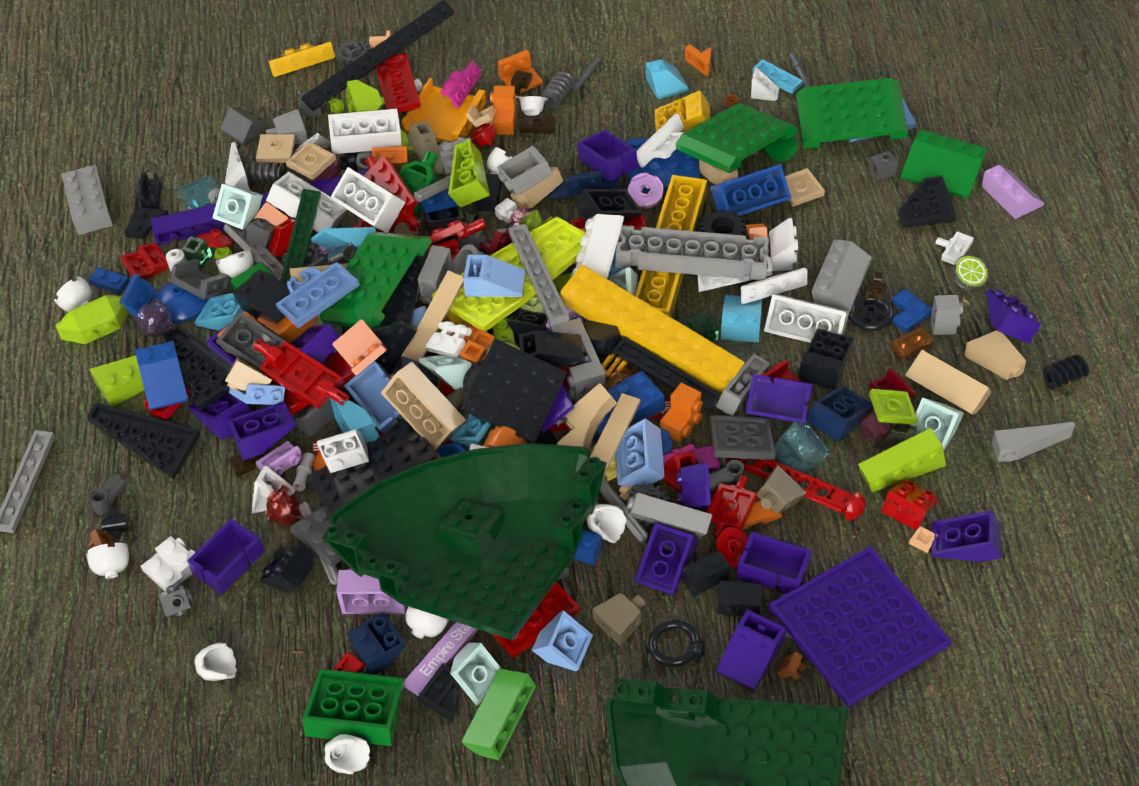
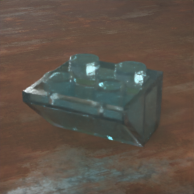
(196, 193)
(800, 448)

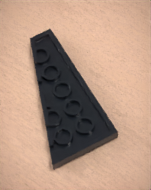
(200, 367)
(153, 439)

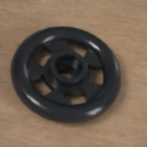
(874, 324)

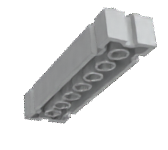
(692, 252)

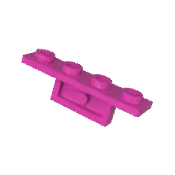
(461, 83)

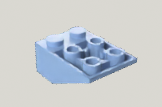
(492, 278)

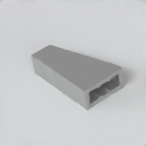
(669, 514)

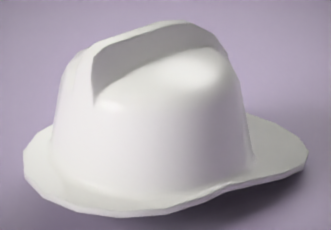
(532, 104)

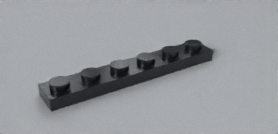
(663, 371)

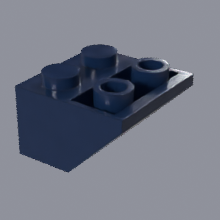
(376, 643)

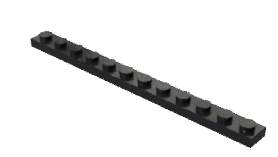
(377, 55)

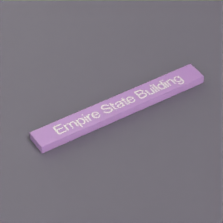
(442, 652)

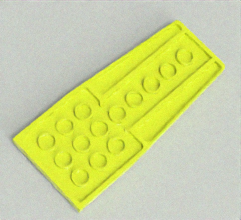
(558, 246)

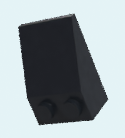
(608, 203)
(442, 218)
(260, 296)

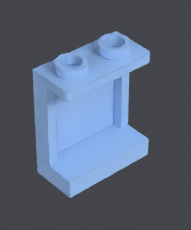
(260, 394)

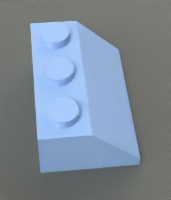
(640, 455)

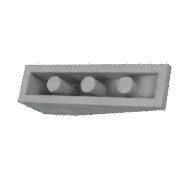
(739, 387)
(1021, 442)

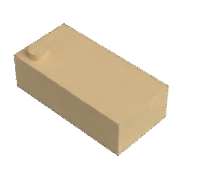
(423, 405)

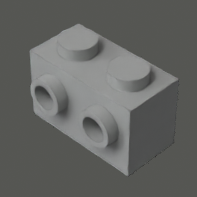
(945, 314)

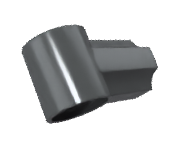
(726, 474)
(104, 496)

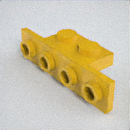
(301, 58)

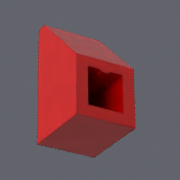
(281, 238)

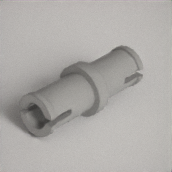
(303, 471)

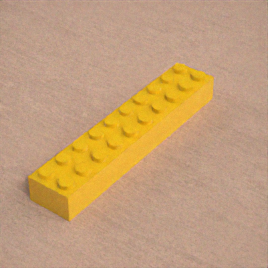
(679, 212)
(651, 329)

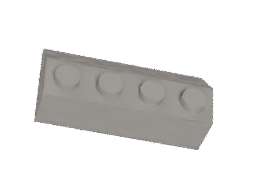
(841, 275)

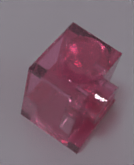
(873, 429)

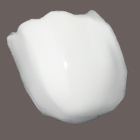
(607, 522)
(216, 662)
(347, 754)

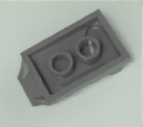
(241, 336)

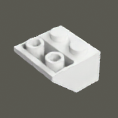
(782, 246)
(344, 450)

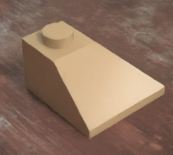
(243, 374)

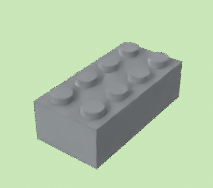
(86, 199)

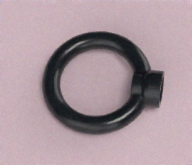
(695, 649)

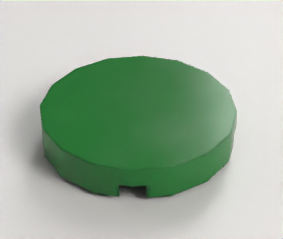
(782, 150)

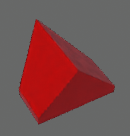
(674, 465)

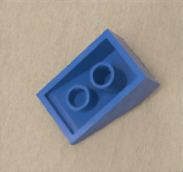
(161, 375)

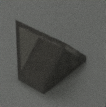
(341, 255)
(898, 434)

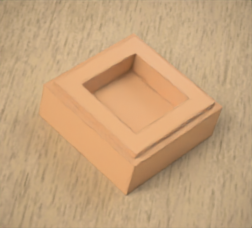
(922, 539)

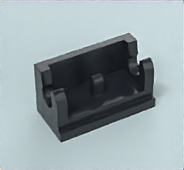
(150, 191)

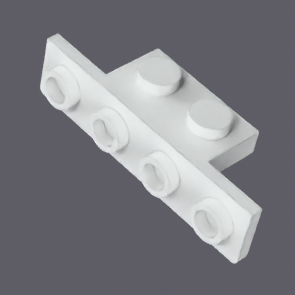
(662, 142)
(773, 285)

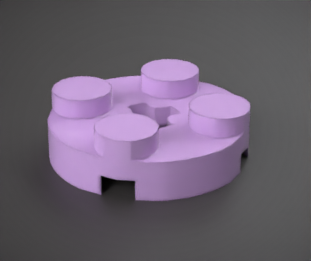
(649, 182)

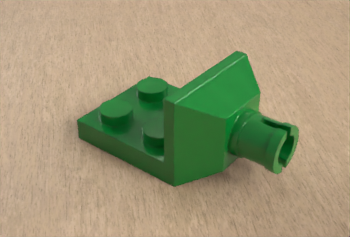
(419, 174)

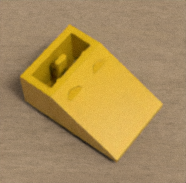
(692, 111)

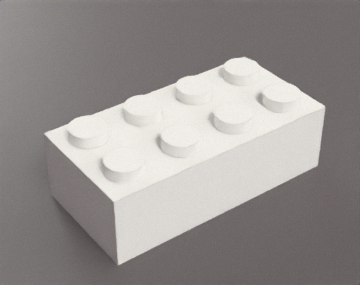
(367, 200)

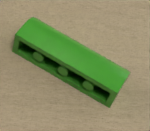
(499, 713)

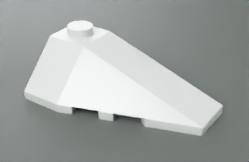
(235, 171)

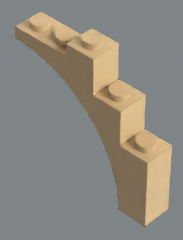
(587, 417)

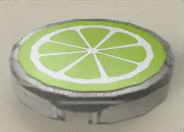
(970, 272)

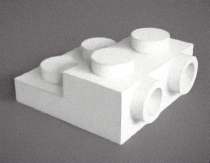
(169, 563)

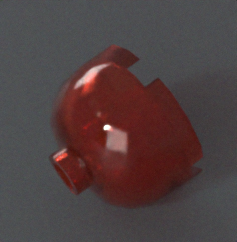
(282, 507)

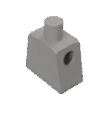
(289, 124)

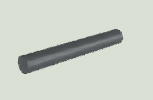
(587, 73)

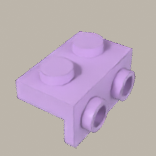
(281, 458)

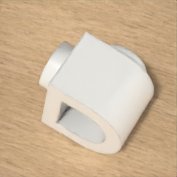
(505, 210)

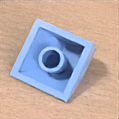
(563, 642)

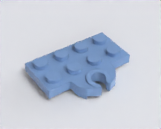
(315, 293)

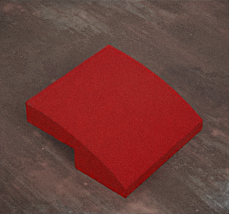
(146, 262)

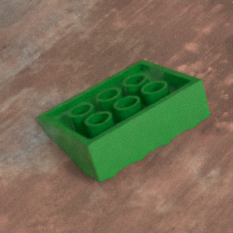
(946, 157)
(354, 706)

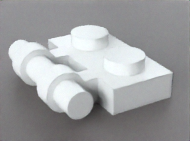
(445, 344)

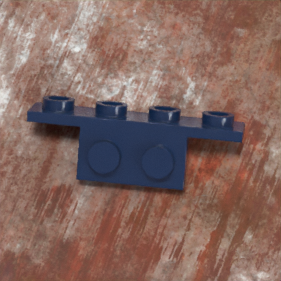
(575, 184)

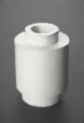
(175, 257)

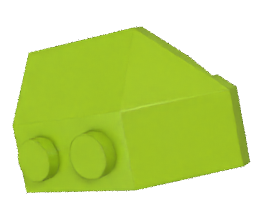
(93, 320)

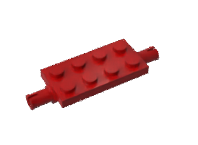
(386, 176)
(458, 228)
(300, 374)

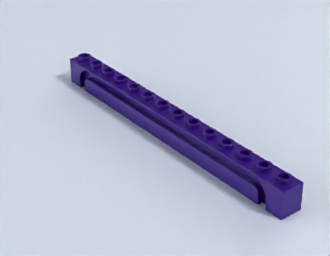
(201, 220)

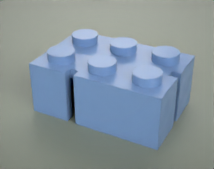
(367, 390)

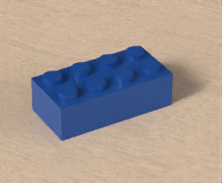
(752, 191)
(639, 387)

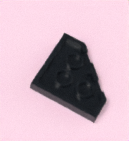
(928, 205)
(396, 339)

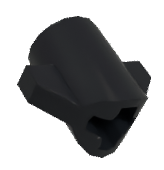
(115, 523)

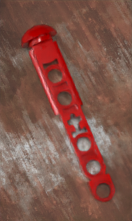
(835, 499)

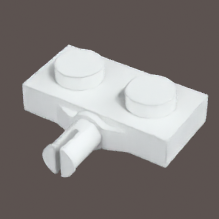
(955, 246)

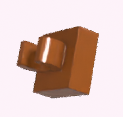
(99, 538)
(790, 665)

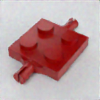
(731, 506)

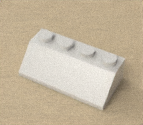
(364, 131)
(286, 196)
(599, 243)
(801, 318)

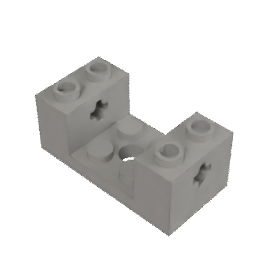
(589, 372)

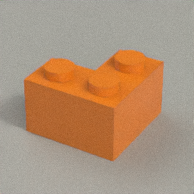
(506, 110)
(683, 414)

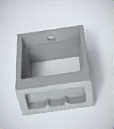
(520, 163)
(434, 271)

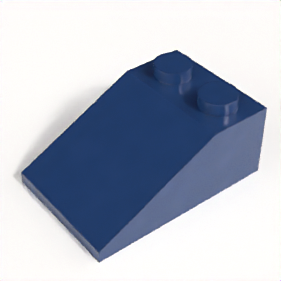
(839, 412)

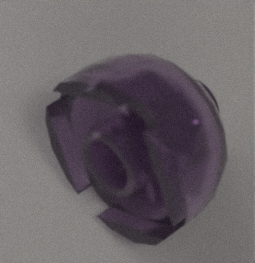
(154, 319)

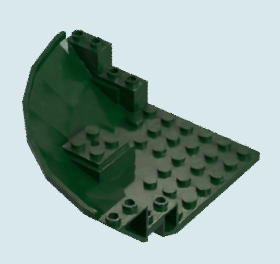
(479, 571)
(721, 739)

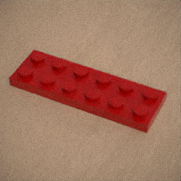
(398, 84)

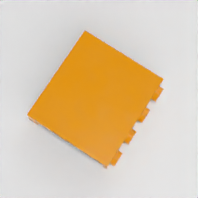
(442, 115)

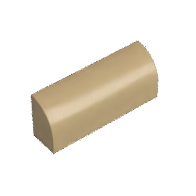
(948, 382)

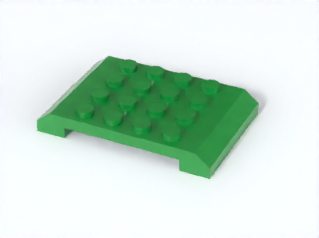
(851, 111)
(733, 136)
(379, 269)

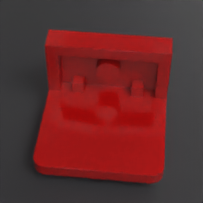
(908, 503)

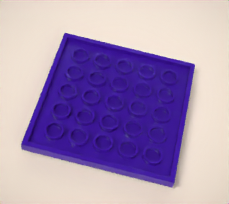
(859, 626)

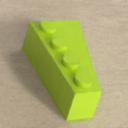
(468, 175)
(118, 380)
(903, 461)

